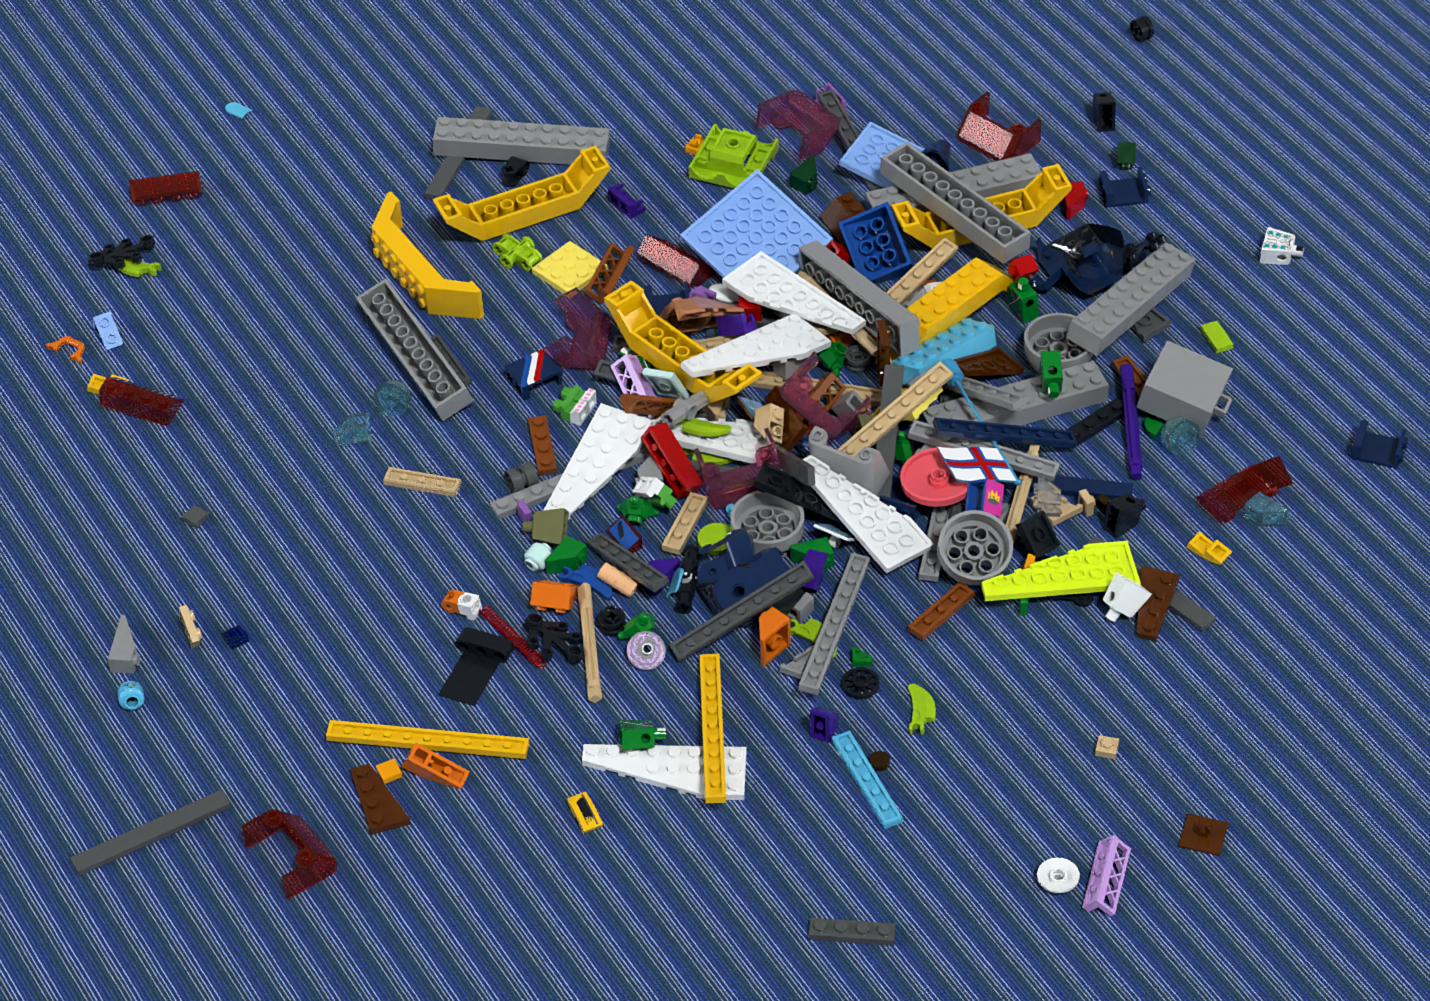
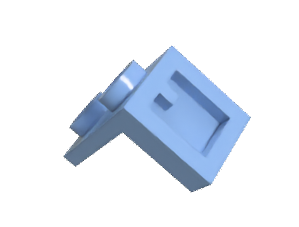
(107, 330)

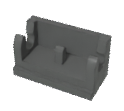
(605, 371)

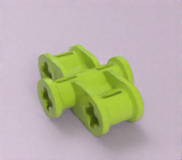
(517, 252)

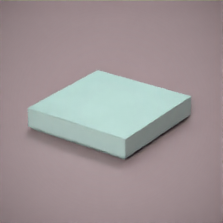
(665, 383)

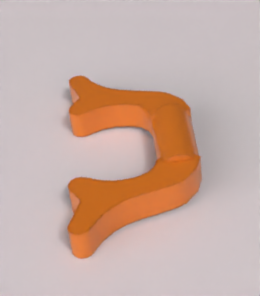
(73, 342)

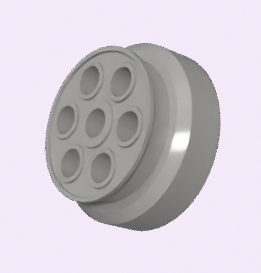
(1050, 334)
(764, 512)
(967, 525)

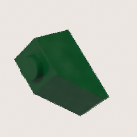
(1126, 154)
(804, 176)

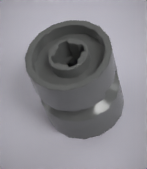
(523, 476)

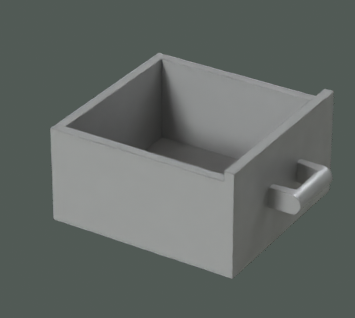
(1186, 387)

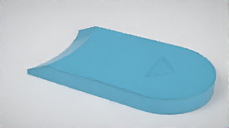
(237, 110)
(675, 582)

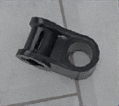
(514, 171)

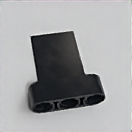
(476, 665)

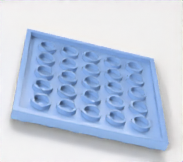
(753, 220)

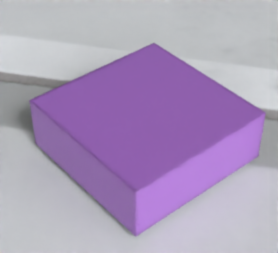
(524, 511)

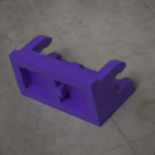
(624, 202)
(735, 324)

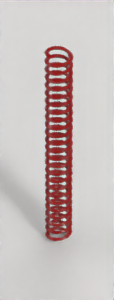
(505, 635)

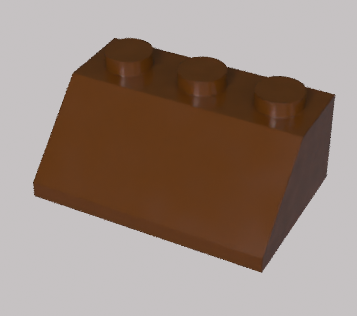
(838, 210)

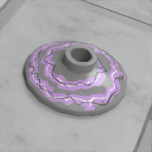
(639, 657)

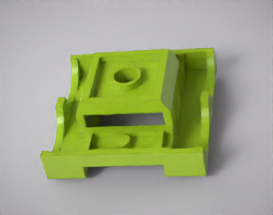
(723, 157)

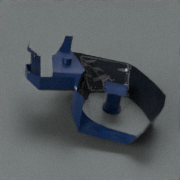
(1083, 258)
(741, 573)

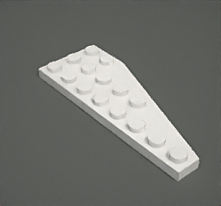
(778, 288)
(774, 342)
(737, 445)
(603, 450)
(878, 527)
(669, 766)

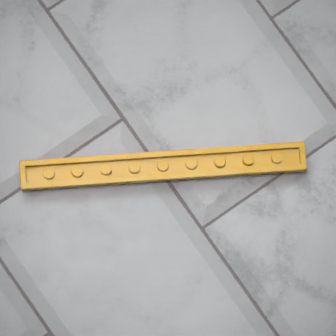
(712, 729)
(432, 739)

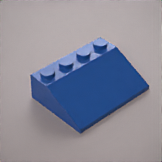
(877, 244)

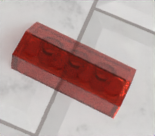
(165, 187)
(675, 261)
(139, 400)

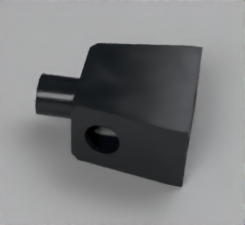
(1104, 105)
(1123, 514)

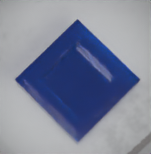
(235, 637)

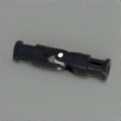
(688, 582)

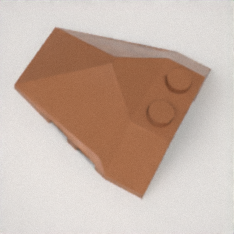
(696, 313)

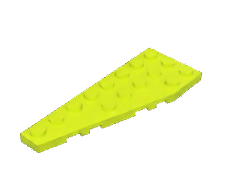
(1073, 573)

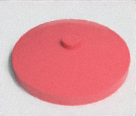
(929, 481)

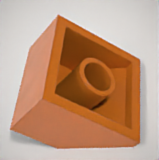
(553, 595)
(774, 634)

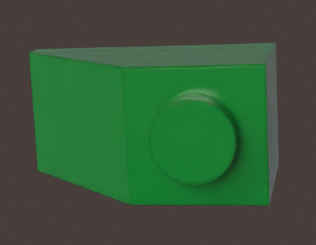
(799, 550)
(568, 553)

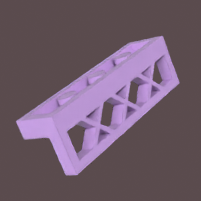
(635, 370)
(1102, 871)

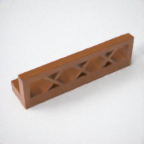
(614, 274)
(818, 391)
(646, 404)

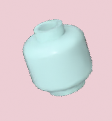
(536, 556)

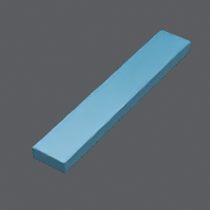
(867, 779)

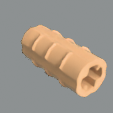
(618, 579)

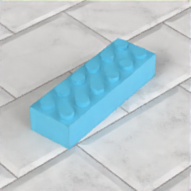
(956, 342)

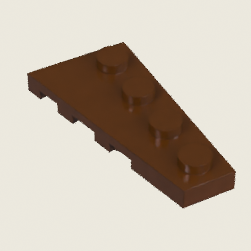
(883, 349)
(989, 363)
(793, 424)
(1153, 612)
(377, 802)

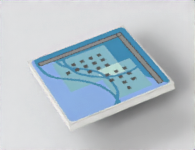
(837, 534)

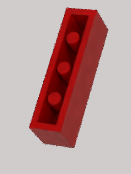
(671, 460)

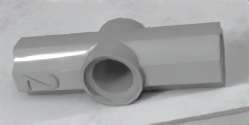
(685, 408)

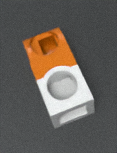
(462, 603)

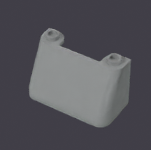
(865, 469)

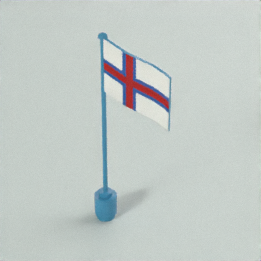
(975, 462)

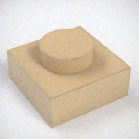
(1087, 502)
(1107, 747)

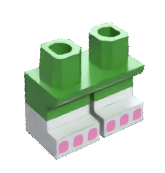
(576, 404)
(656, 491)

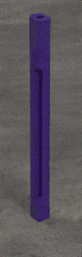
(1131, 421)

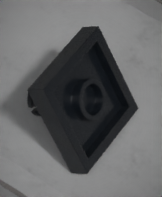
(1037, 534)

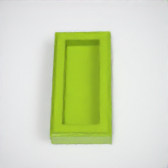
(1216, 337)

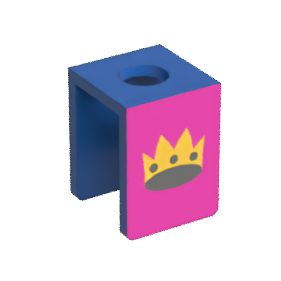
(985, 496)

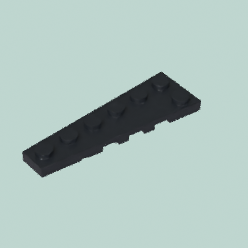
(791, 489)

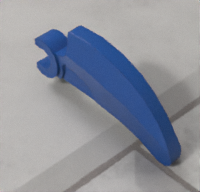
(588, 575)

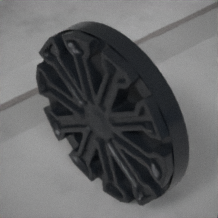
(860, 683)

